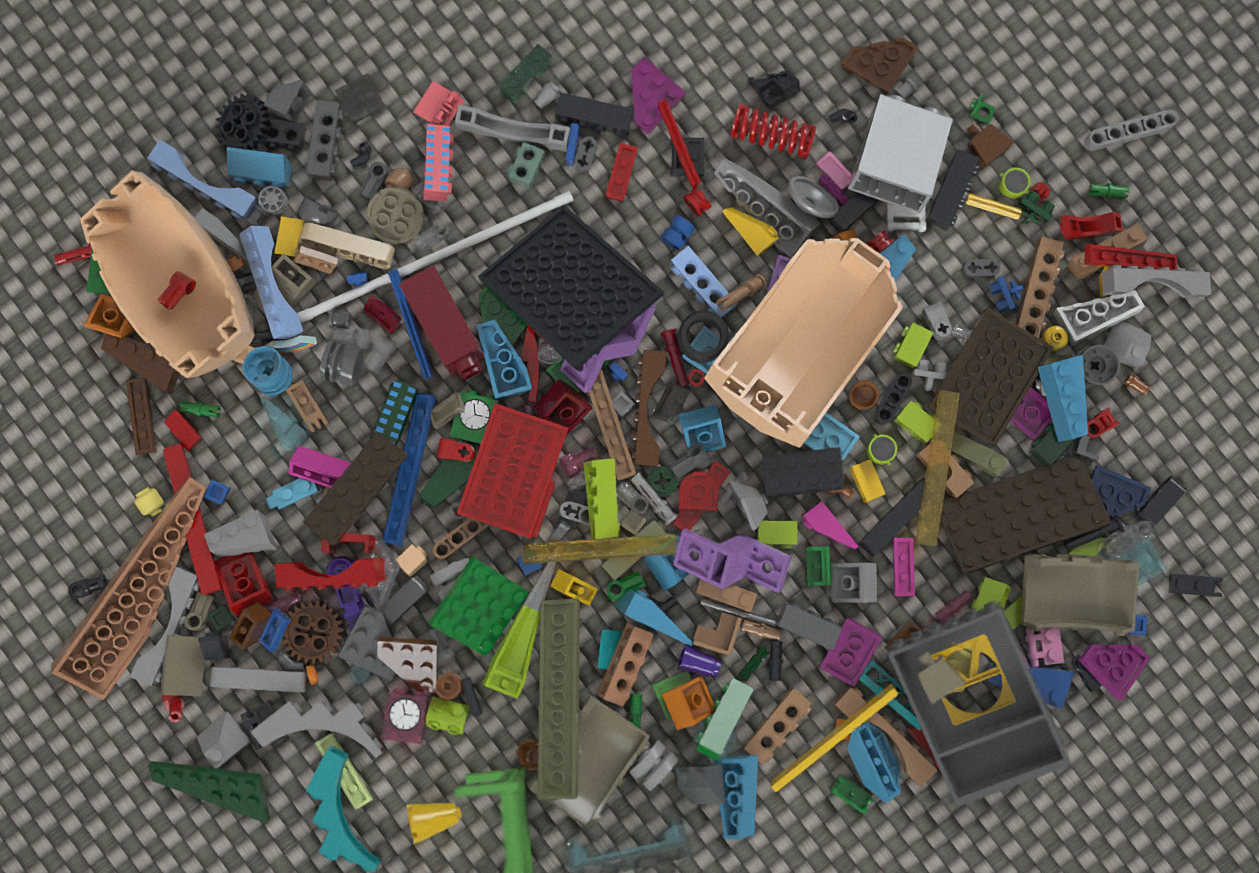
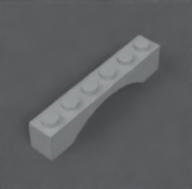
(484, 123)
(1186, 283)
(182, 589)

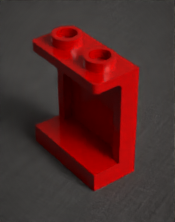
(368, 539)

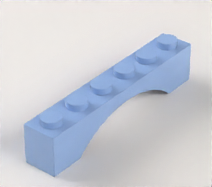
(235, 199)
(281, 317)

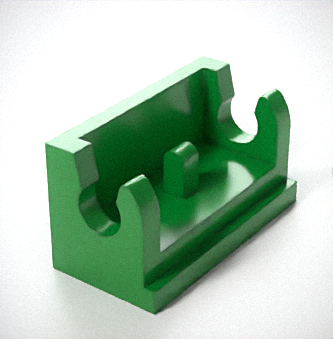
(818, 566)
(851, 793)

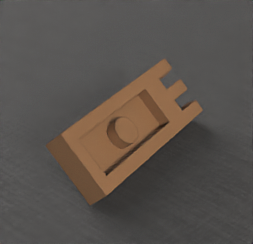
(306, 405)

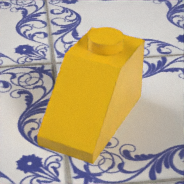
(574, 587)

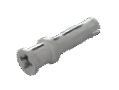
(659, 506)

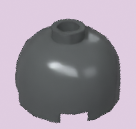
(316, 213)

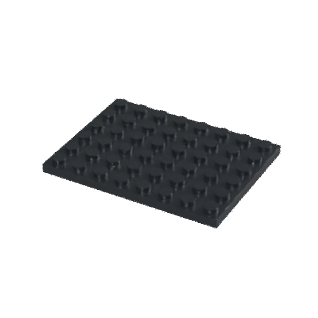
(570, 286)

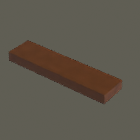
(141, 416)

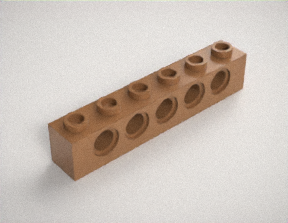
(1052, 249)

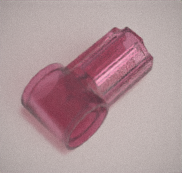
(573, 463)

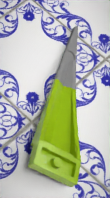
(512, 659)

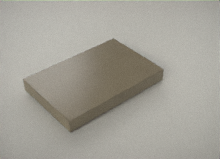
(182, 666)

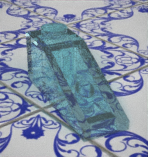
(285, 428)

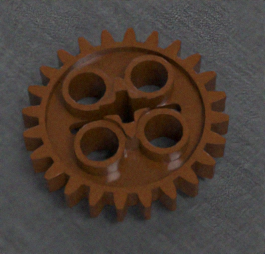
(315, 615)

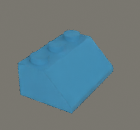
(258, 167)

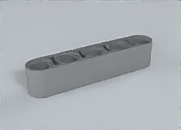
(1138, 125)
(258, 679)

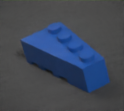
(1051, 682)

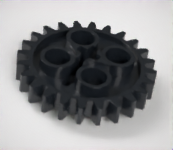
(243, 123)

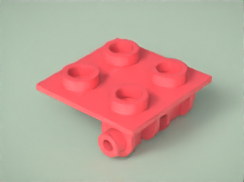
(439, 105)

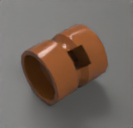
(449, 685)

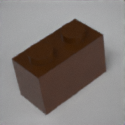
(250, 626)

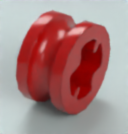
(691, 374)

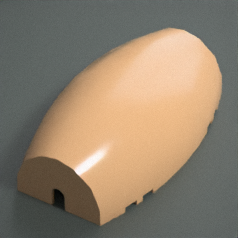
(139, 246)

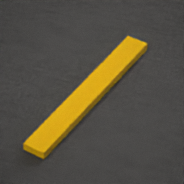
(834, 737)

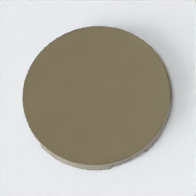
(395, 215)

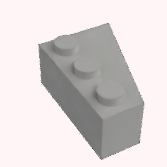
(241, 536)

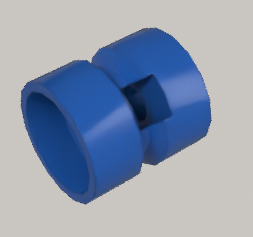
(678, 231)

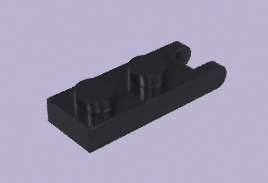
(1193, 585)

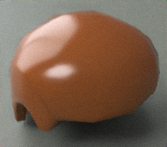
(864, 394)
(528, 754)

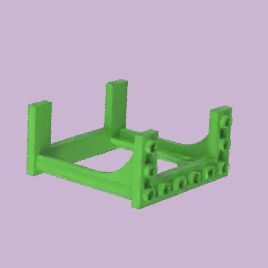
(514, 812)

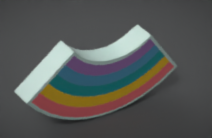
(293, 345)

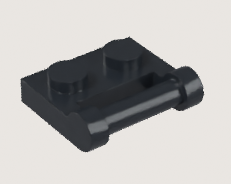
(696, 150)

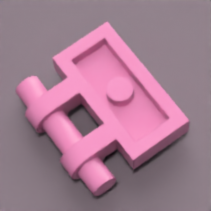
(1050, 645)

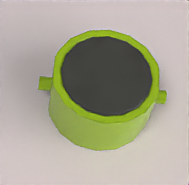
(1014, 183)
(881, 449)

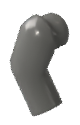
(287, 663)

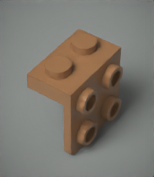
(315, 259)

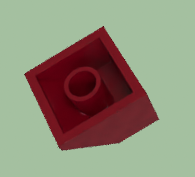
(563, 406)

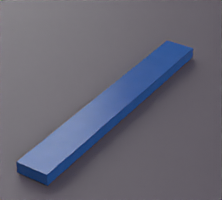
(409, 470)

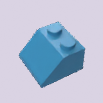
(703, 428)
(663, 569)

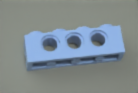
(702, 273)

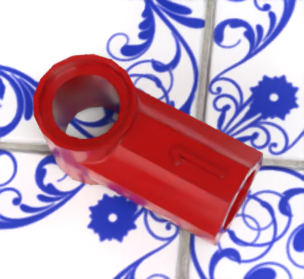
(179, 286)

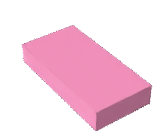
(835, 170)

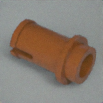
(1136, 384)

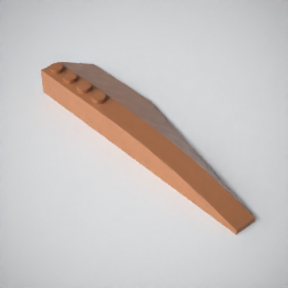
(130, 602)

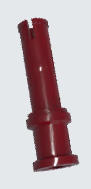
(673, 349)

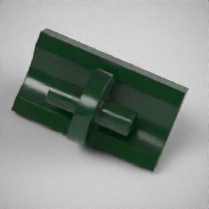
(1043, 212)

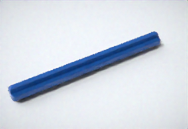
(411, 325)

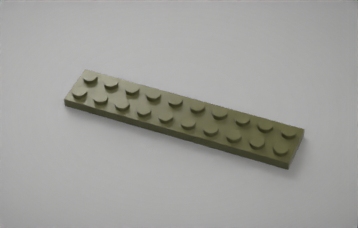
(559, 700)

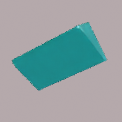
(608, 644)

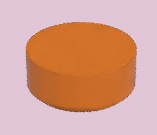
(312, 674)

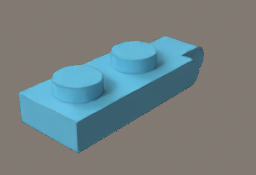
(291, 493)

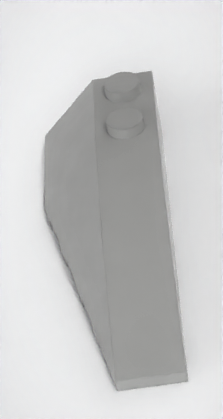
(768, 205)

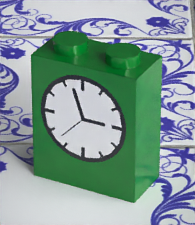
(472, 422)

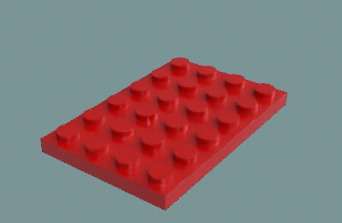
(512, 470)

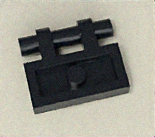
(260, 714)

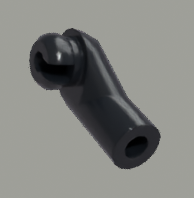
(844, 115)
(666, 605)

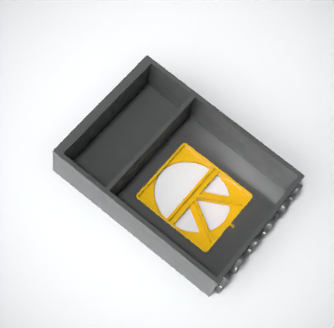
(986, 748)

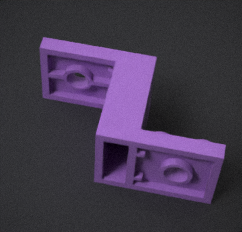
(621, 346)
(732, 560)

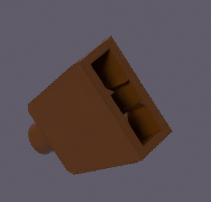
(987, 143)

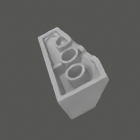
(223, 238)

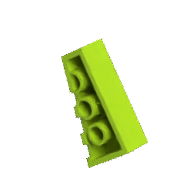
(602, 498)

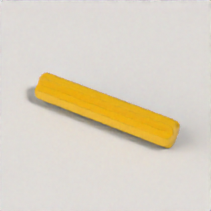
(993, 206)

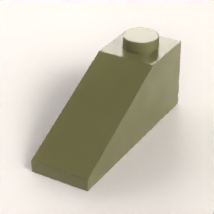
(978, 455)

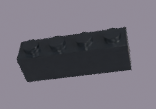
(594, 114)
(952, 190)

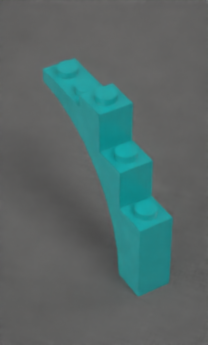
(330, 815)

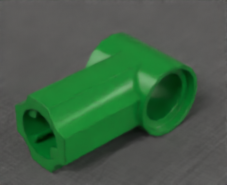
(628, 583)

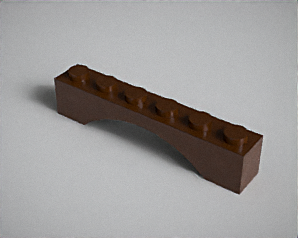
(653, 368)

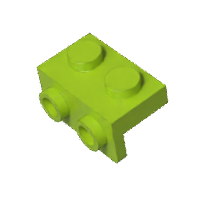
(447, 715)

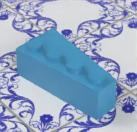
(1066, 397)

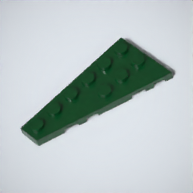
(225, 788)

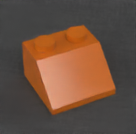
(689, 703)

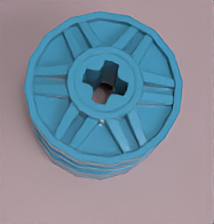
(267, 370)

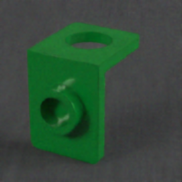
(976, 104)

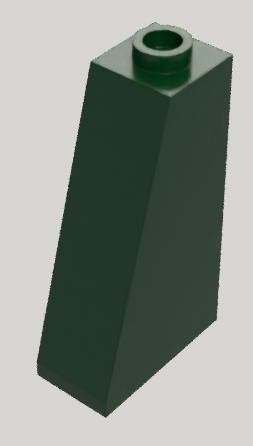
(447, 480)

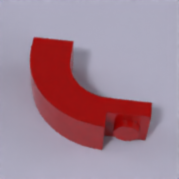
(1091, 227)

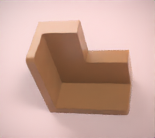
(722, 638)

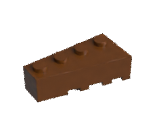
(142, 360)

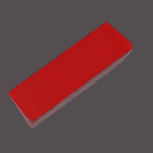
(183, 430)

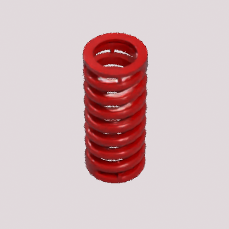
(782, 131)

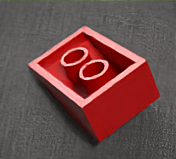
(243, 582)

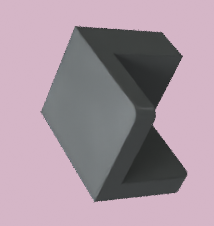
(1086, 448)

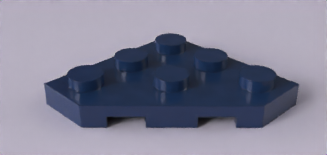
(1118, 492)

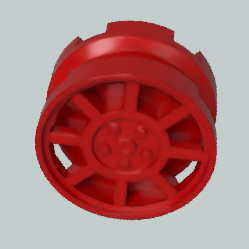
(697, 201)
(880, 242)

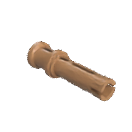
(747, 289)

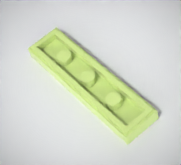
(351, 781)

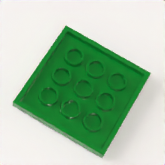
(478, 606)

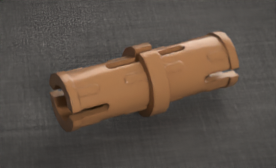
(761, 630)

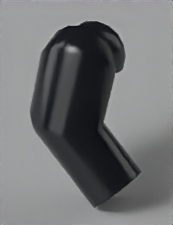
(364, 155)

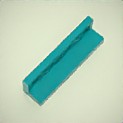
(900, 709)

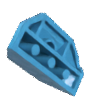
(875, 761)

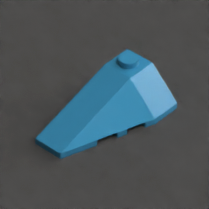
(505, 367)
(644, 610)

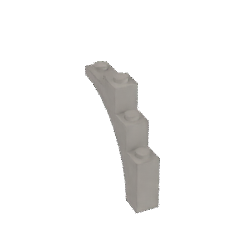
(289, 720)

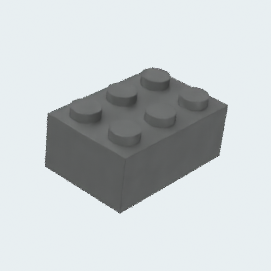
(809, 625)

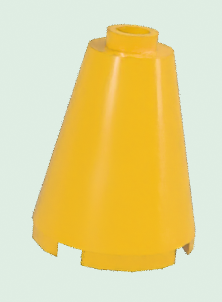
(431, 819)

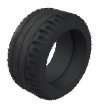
(709, 317)

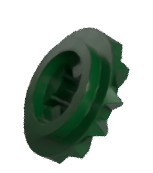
(667, 473)

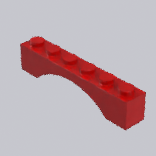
(298, 574)

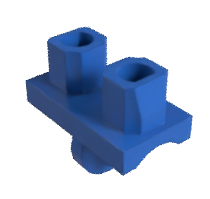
(1001, 286)

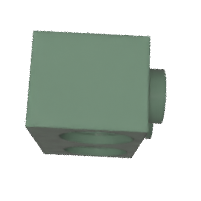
(530, 166)

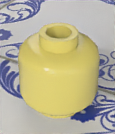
(149, 501)

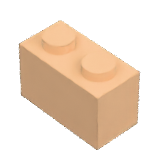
(412, 560)

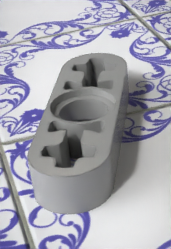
(573, 506)

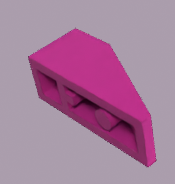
(824, 523)

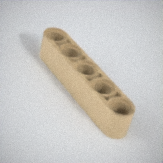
(346, 245)

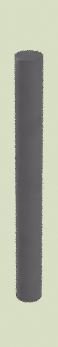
(737, 612)

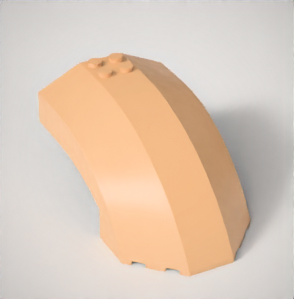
(807, 338)

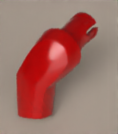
(174, 705)

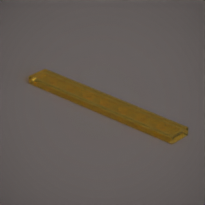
(937, 468)
(600, 549)

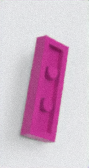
(903, 567)

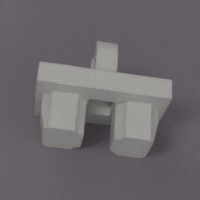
(921, 370)

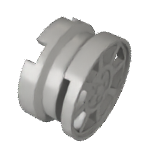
(273, 200)

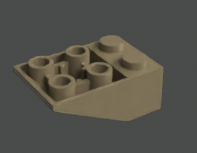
(290, 280)

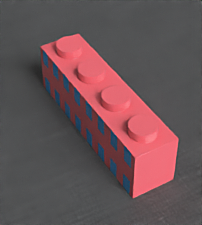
(437, 162)

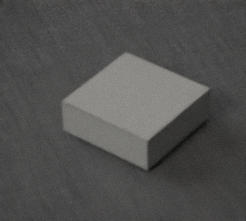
(622, 404)

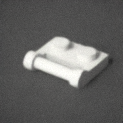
(894, 211)

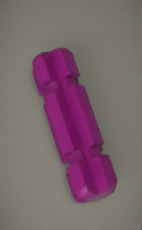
(833, 188)

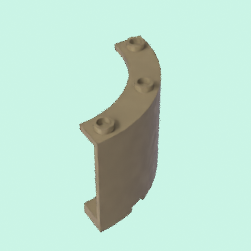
(1079, 593)
(607, 752)

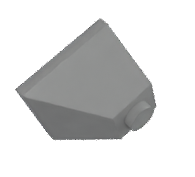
(1129, 343)
(750, 503)
(222, 740)

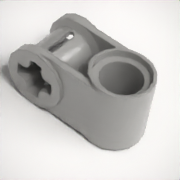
(937, 318)

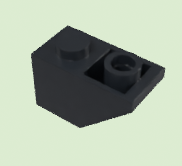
(214, 646)

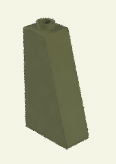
(617, 566)

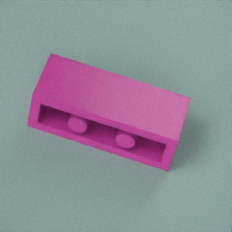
(316, 466)

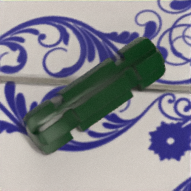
(753, 663)

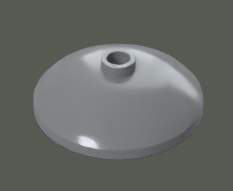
(812, 197)

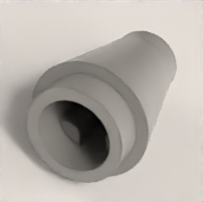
(547, 94)

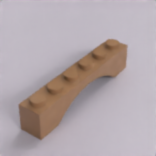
(915, 765)

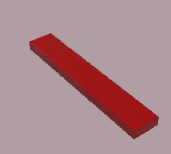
(1110, 256)

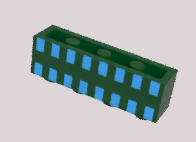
(396, 411)

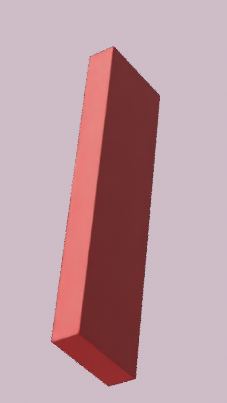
(687, 518)

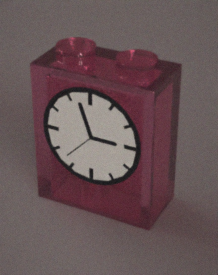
(405, 716)

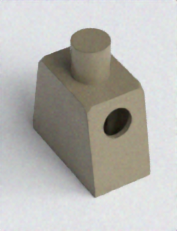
(938, 676)

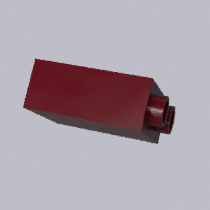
(443, 323)

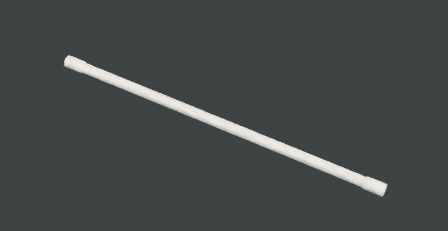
(556, 202)

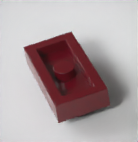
(382, 314)

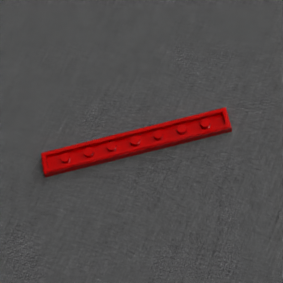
(200, 552)

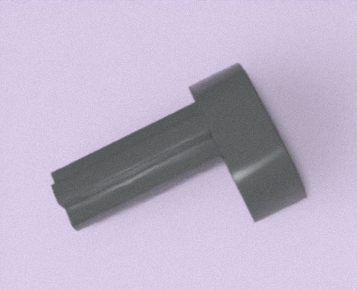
(558, 534)

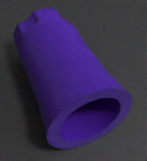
(698, 662)

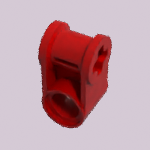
(1102, 423)
(452, 450)

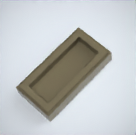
(447, 410)

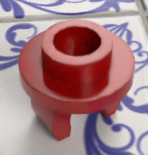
(1041, 189)

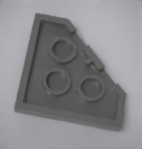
(361, 642)

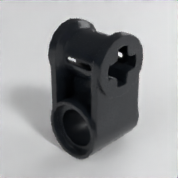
(1087, 678)

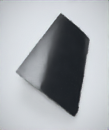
(775, 87)

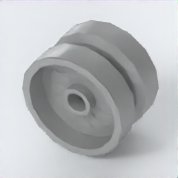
(448, 575)
(654, 765)

